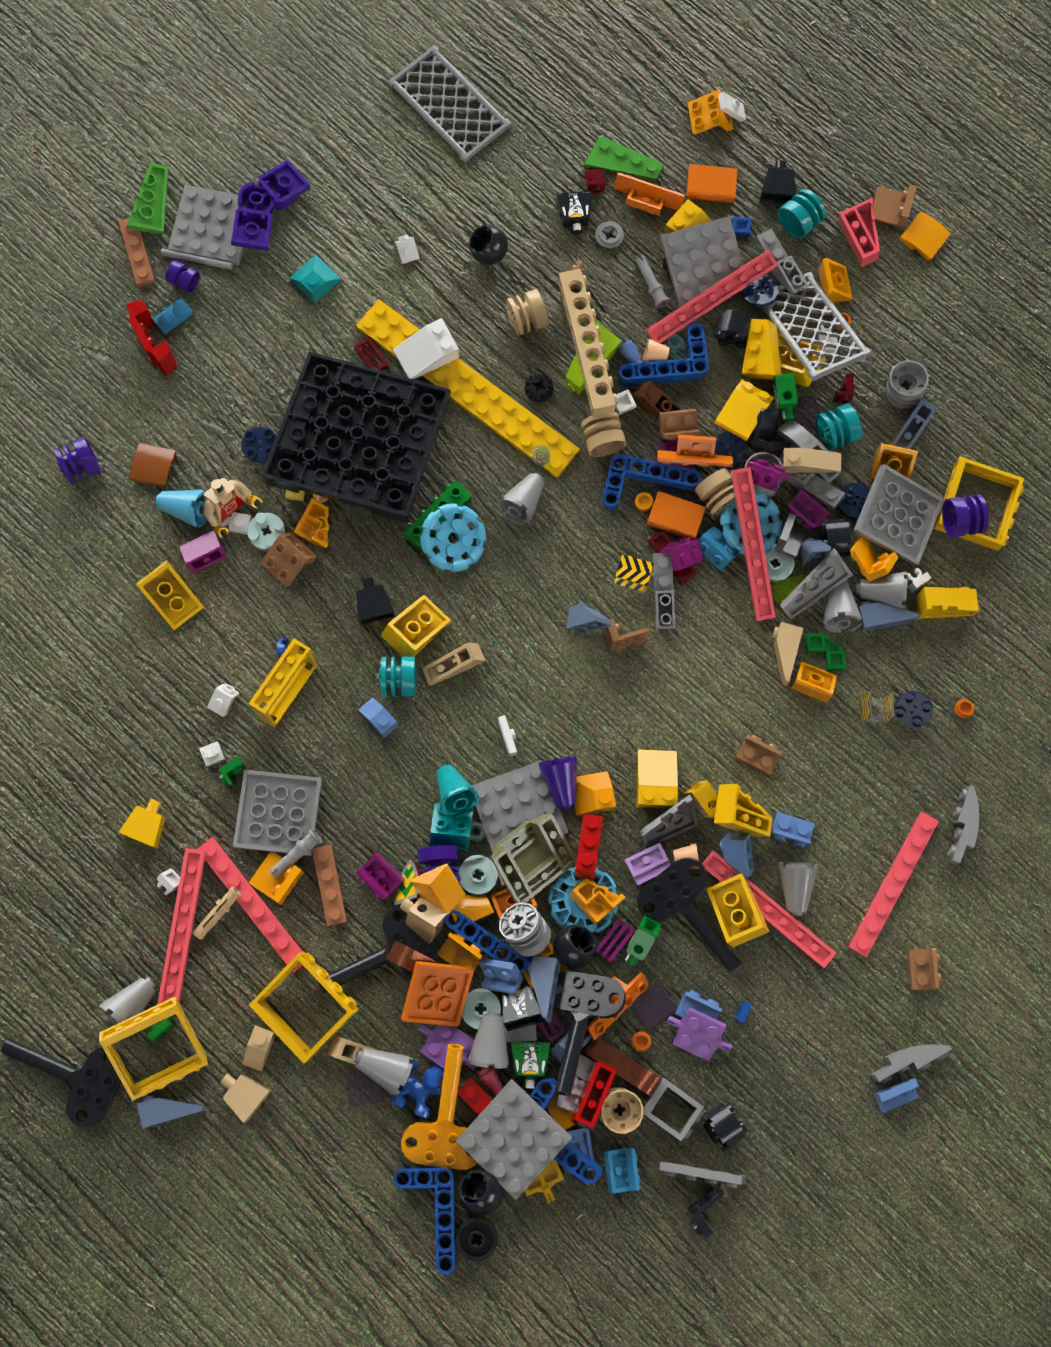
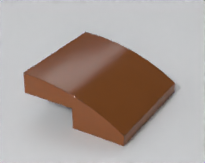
(152, 465)

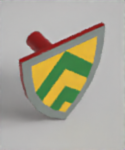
(406, 888)

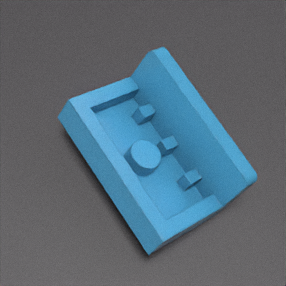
(716, 548)
(621, 1170)

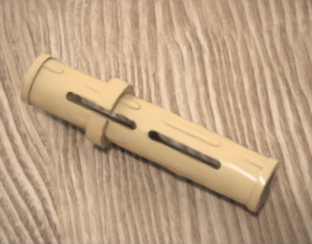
(223, 905)

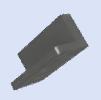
(790, 538)

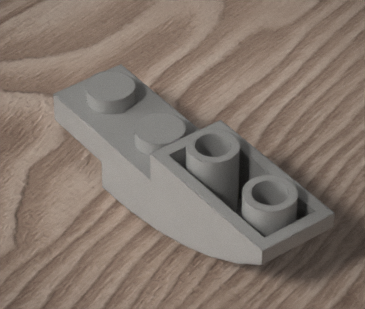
(787, 270)
(801, 438)
(816, 488)
(663, 591)
(968, 819)
(917, 1056)

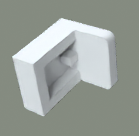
(407, 249)
(222, 699)

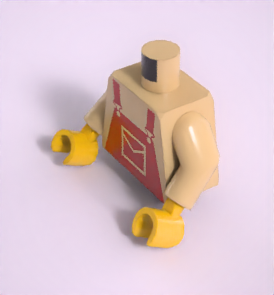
(223, 500)

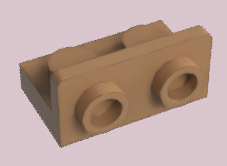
(678, 422)
(758, 754)
(924, 969)

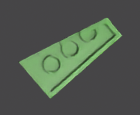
(620, 159)
(150, 205)

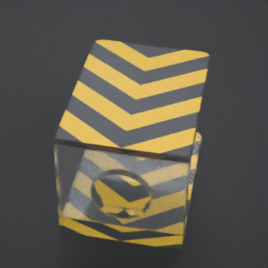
(633, 573)
(885, 706)

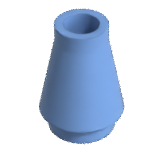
(630, 352)

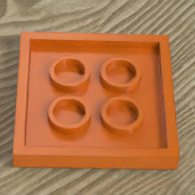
(437, 994)

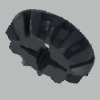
(543, 394)

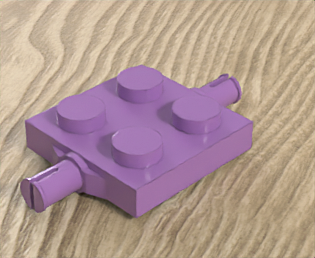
(699, 1034)
(438, 1040)

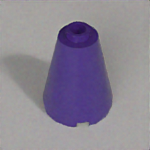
(561, 780)

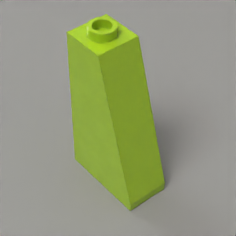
(611, 343)

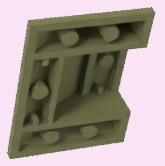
(532, 857)

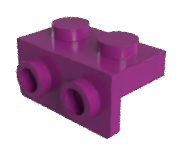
(767, 475)
(808, 510)
(684, 553)
(380, 876)

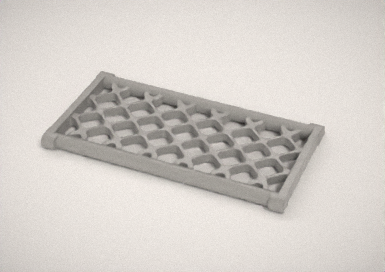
(461, 83)
(838, 321)

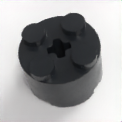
(732, 328)
(837, 535)
(723, 1126)
(473, 1250)

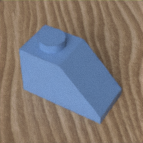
(378, 717)
(738, 852)

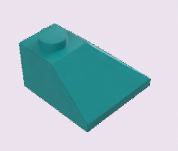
(315, 278)

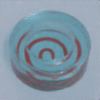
(540, 455)

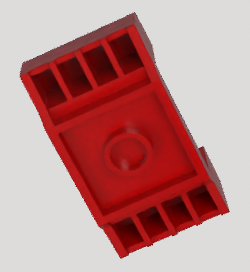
(141, 321)

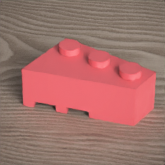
(861, 232)

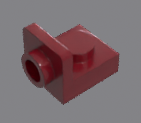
(595, 181)
(846, 390)

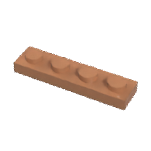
(137, 254)
(329, 885)

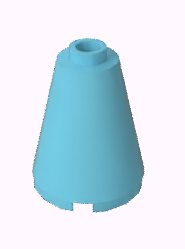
(184, 505)

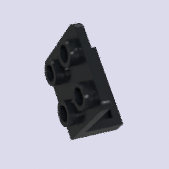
(766, 430)
(696, 1209)

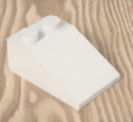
(427, 350)

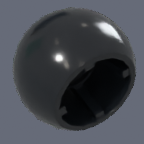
(488, 244)
(574, 946)
(480, 1192)

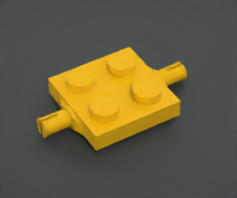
(545, 1180)

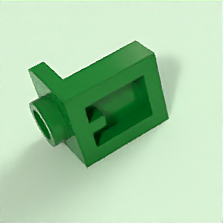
(231, 768)
(160, 1028)

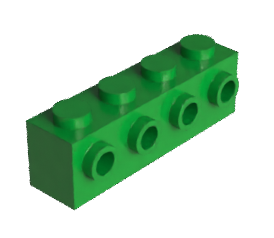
(452, 494)

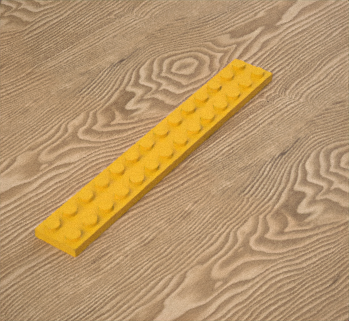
(475, 393)

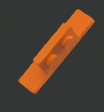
(647, 195)
(697, 451)
(632, 991)

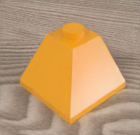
(594, 794)

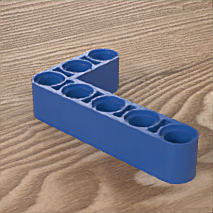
(670, 366)
(645, 475)
(493, 945)
(569, 1149)
(440, 1209)

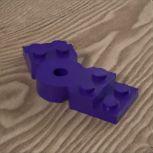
(274, 191)

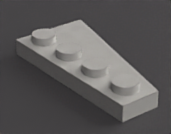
(819, 582)
(710, 1176)

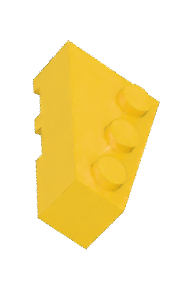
(762, 351)
(946, 602)
(740, 813)

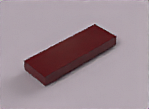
(659, 542)

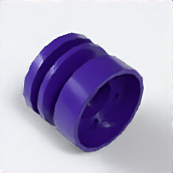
(77, 460)
(965, 515)
(438, 856)

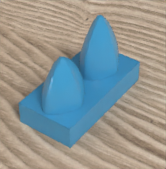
(173, 316)

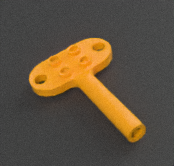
(437, 1139)

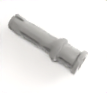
(655, 288)
(302, 848)

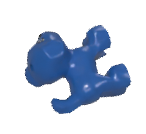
(420, 1090)

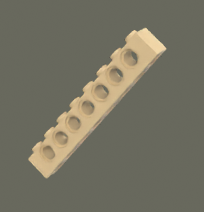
(598, 403)

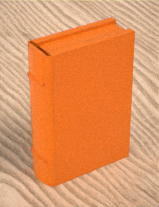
(711, 183)
(676, 515)

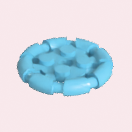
(773, 529)
(464, 537)
(571, 908)

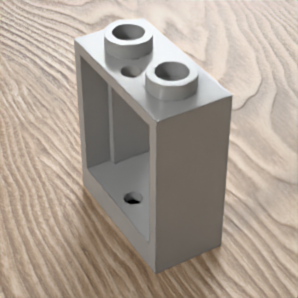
(654, 1098)

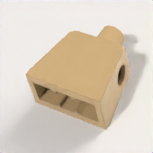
(424, 918)
(244, 1095)

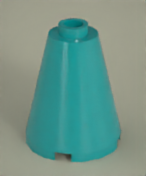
(455, 792)

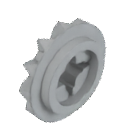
(606, 228)

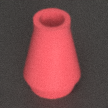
(490, 1079)

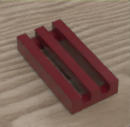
(362, 344)

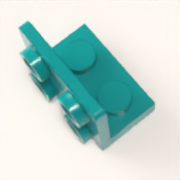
(450, 830)

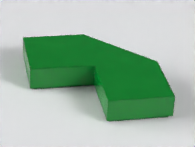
(822, 643)

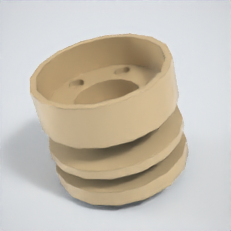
(527, 312)
(603, 434)
(716, 489)
(628, 1118)

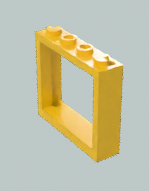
(997, 476)
(283, 683)
(138, 1023)
(281, 1028)

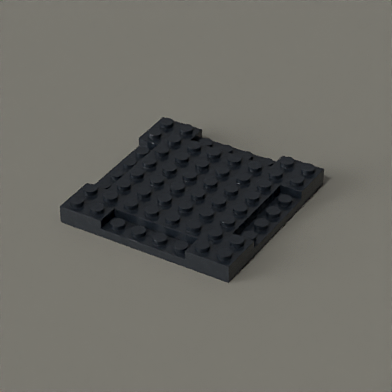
(357, 436)

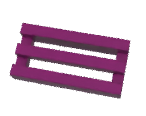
(624, 927)
(557, 1035)

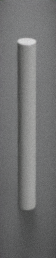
(197, 259)

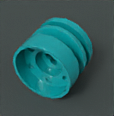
(802, 213)
(839, 427)
(398, 676)

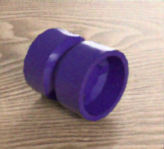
(180, 275)

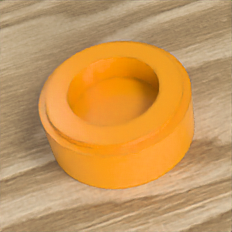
(644, 501)

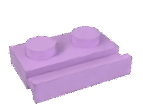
(647, 863)

